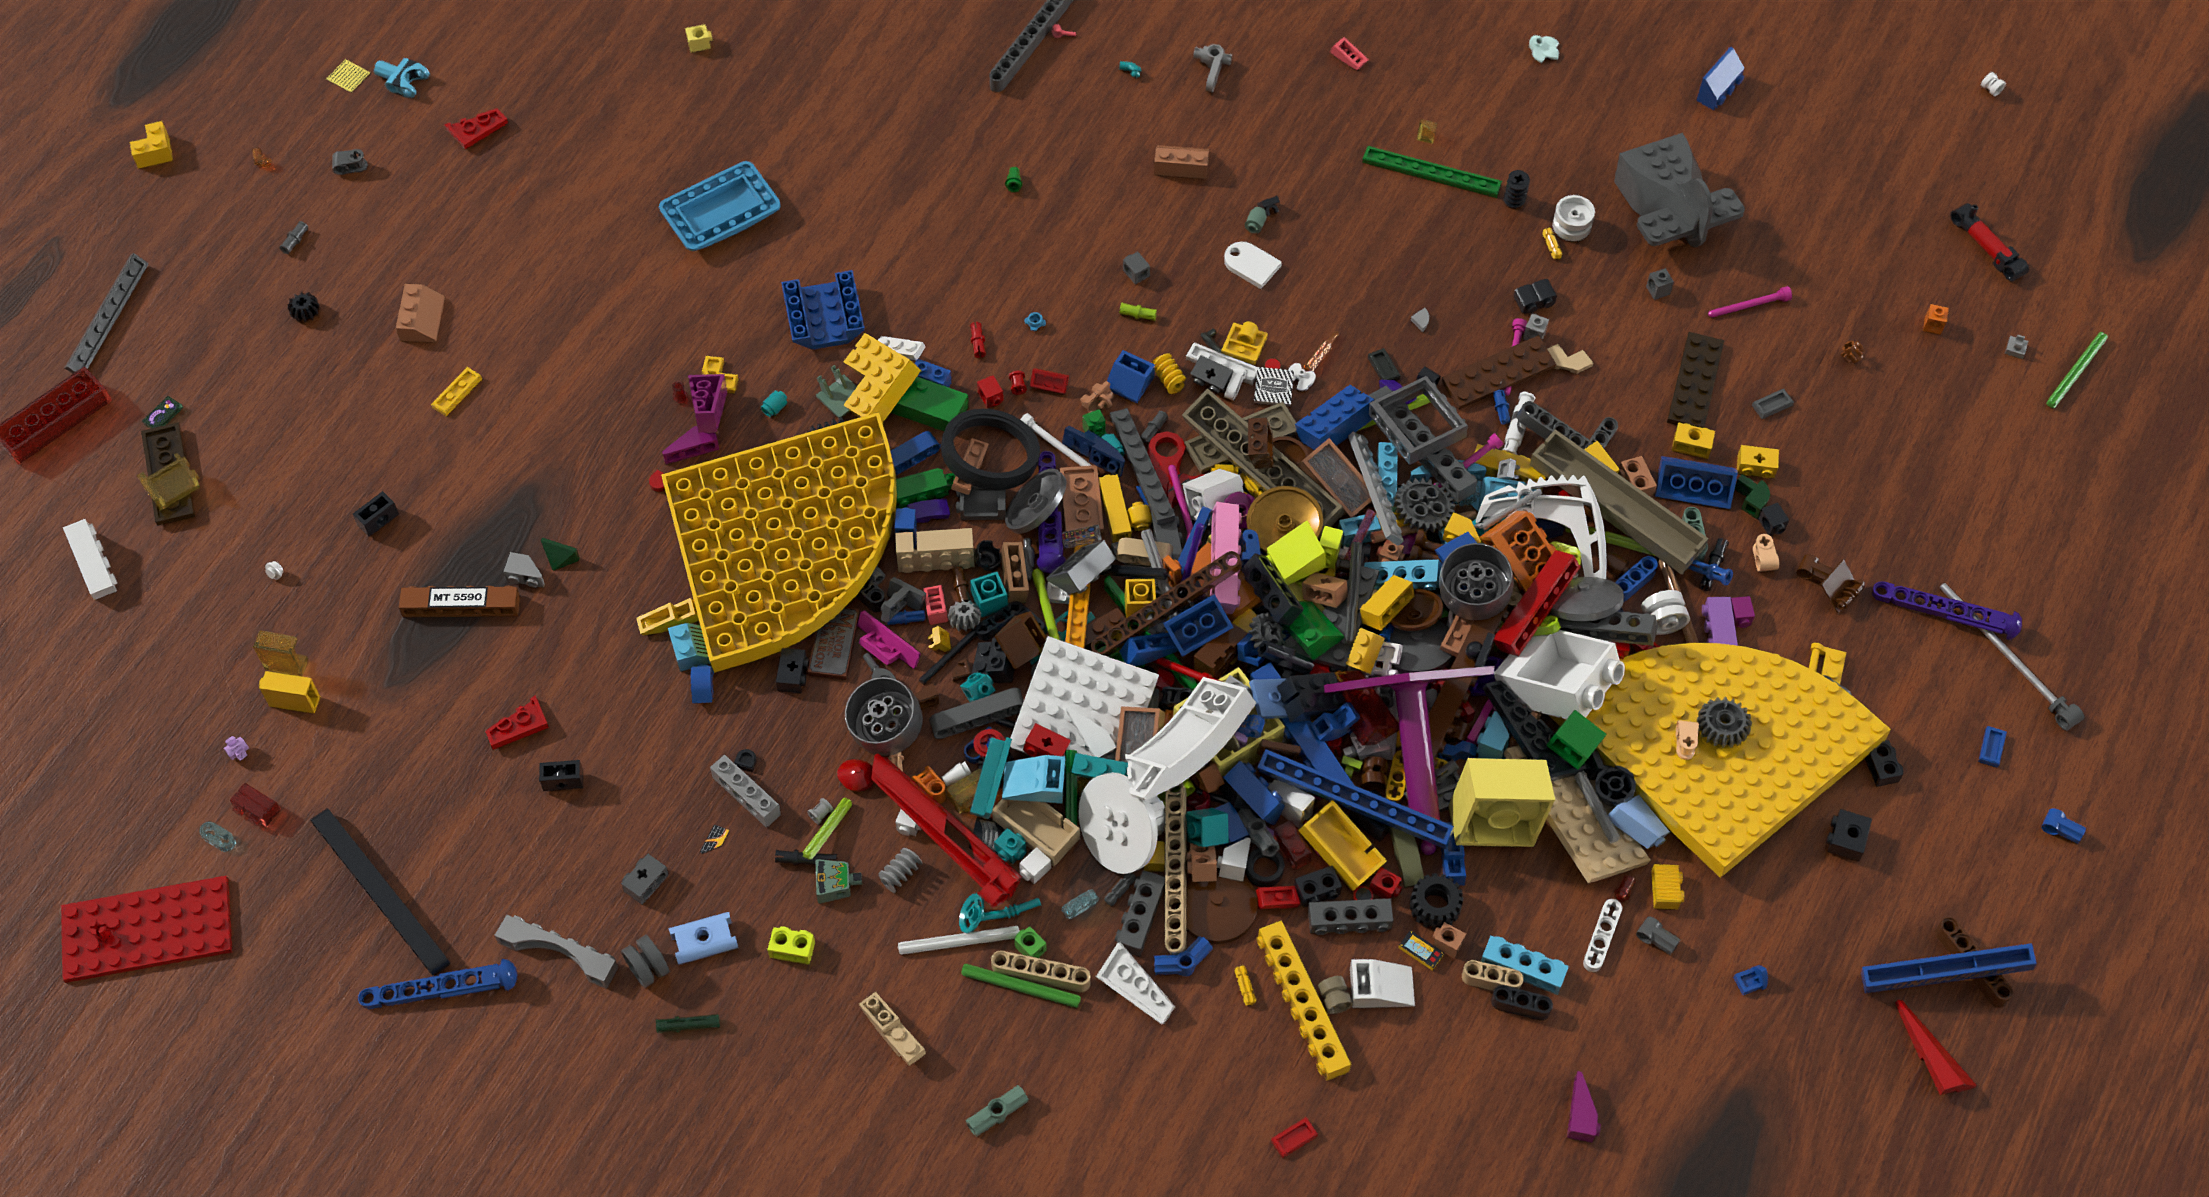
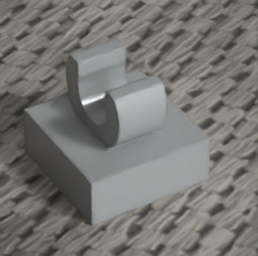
(2016, 346)
(1507, 468)

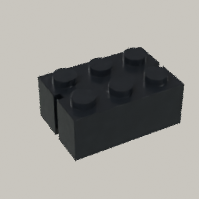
(1311, 697)

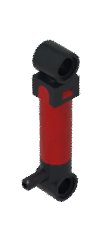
(2004, 258)

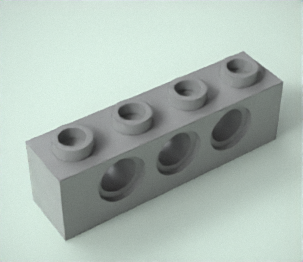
(745, 791)

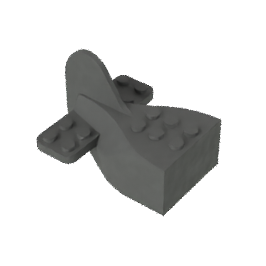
(1670, 193)

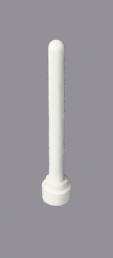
(1029, 420)

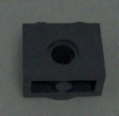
(1839, 840)

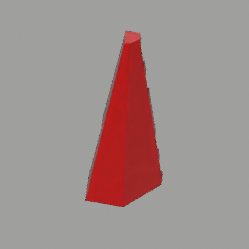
(1942, 1067)

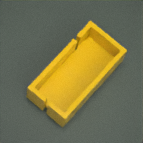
(1342, 845)

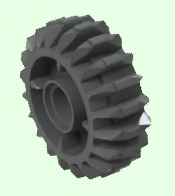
(1720, 710)

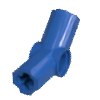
(1193, 954)

